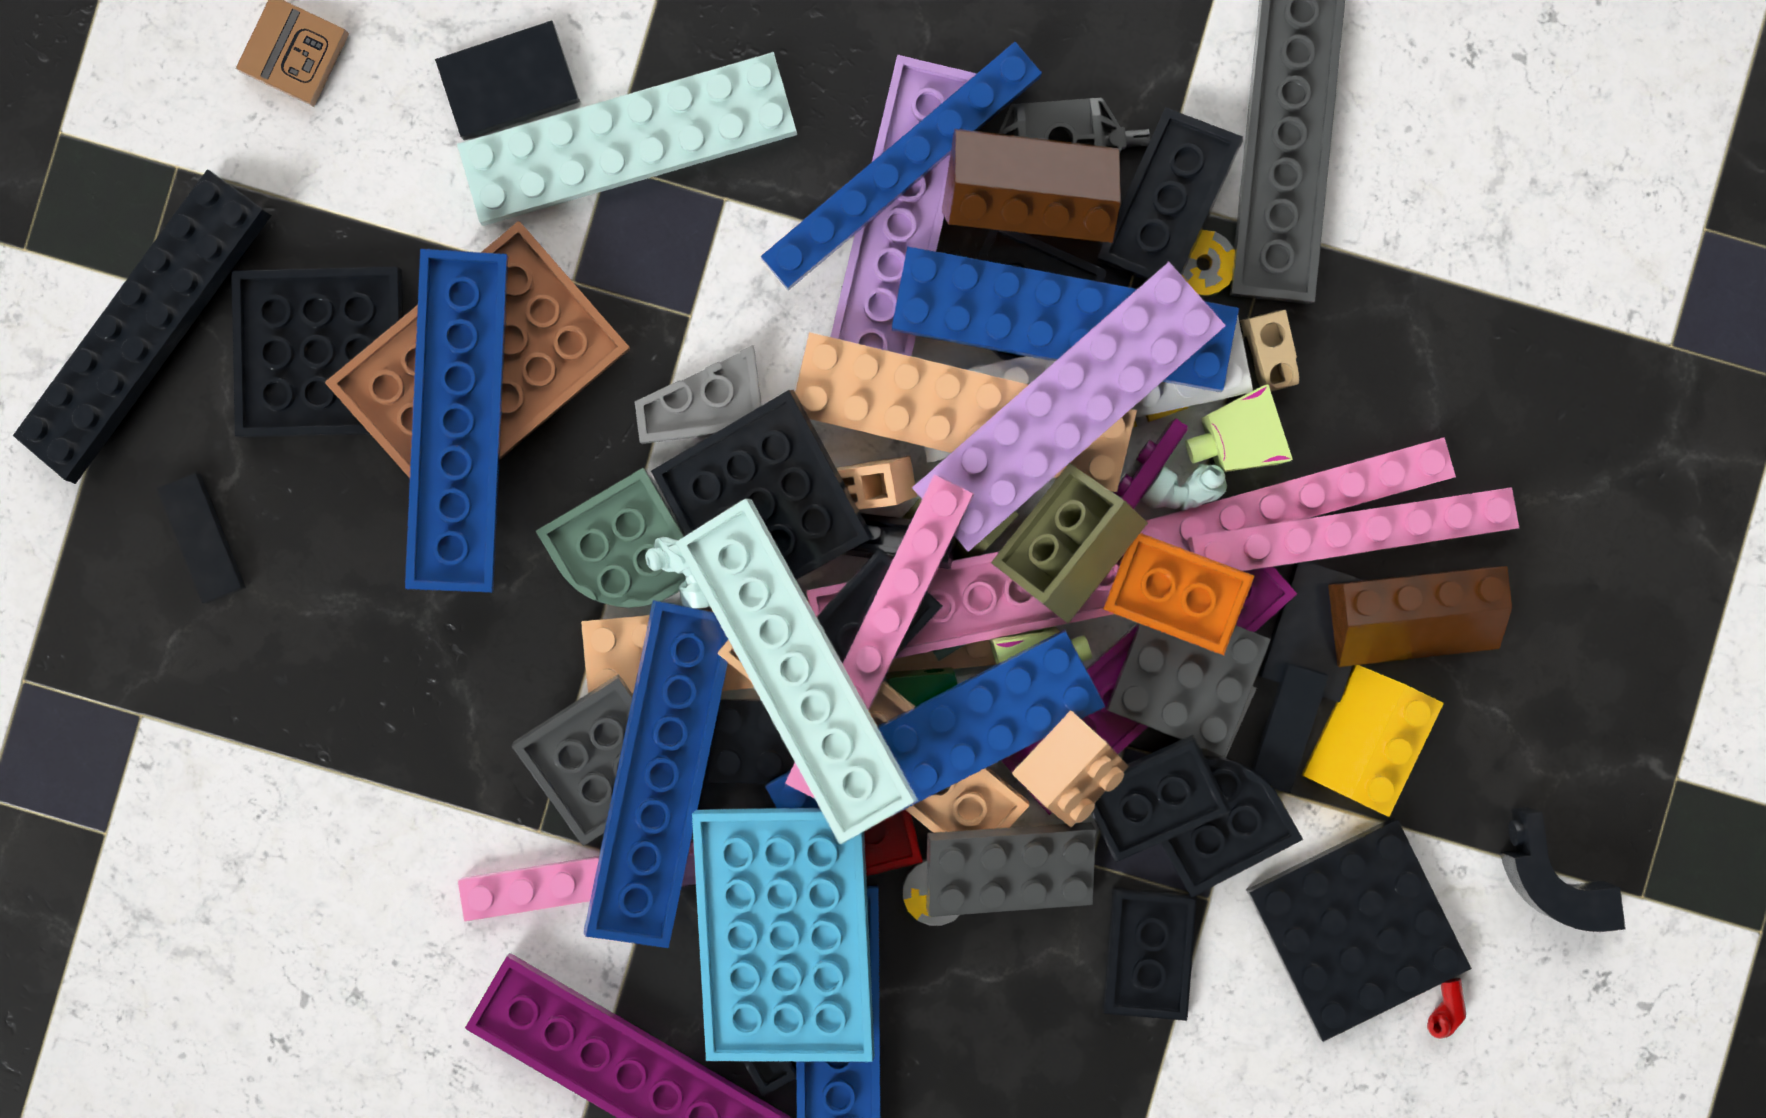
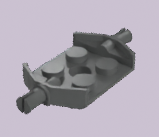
(1084, 120)

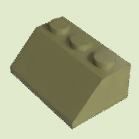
(1069, 542)

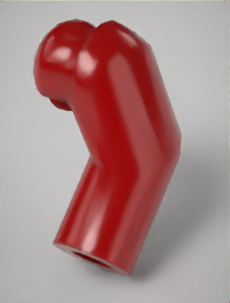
(1450, 1012)

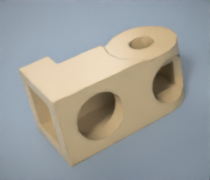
(1272, 349)

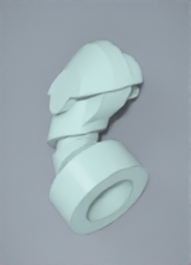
(1201, 487)
(669, 558)

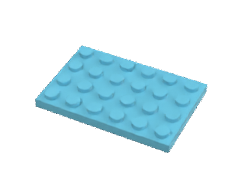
(782, 937)

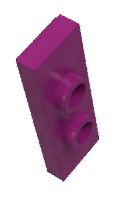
(1152, 459)

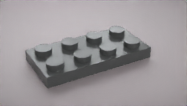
(1010, 869)

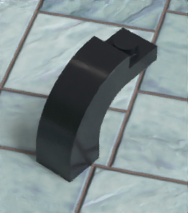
(1581, 906)

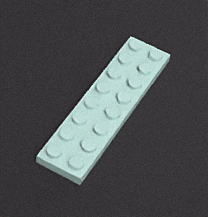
(627, 139)
(796, 671)

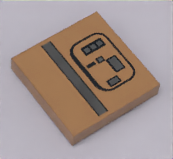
(292, 51)

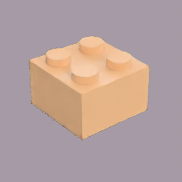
(1071, 770)

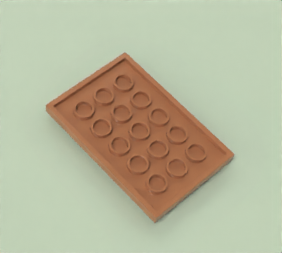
(550, 354)

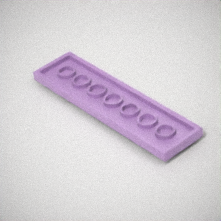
(912, 220)
(1075, 401)

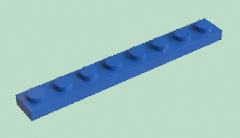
(900, 166)

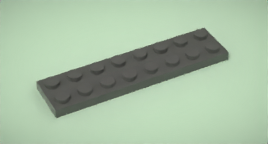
(1287, 150)

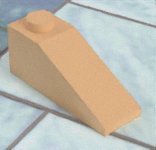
(879, 482)

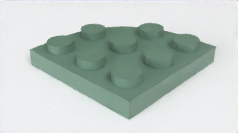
(606, 540)

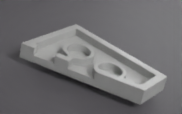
(701, 402)

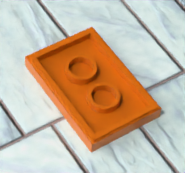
(1179, 593)

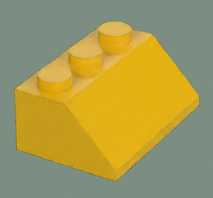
(1372, 739)

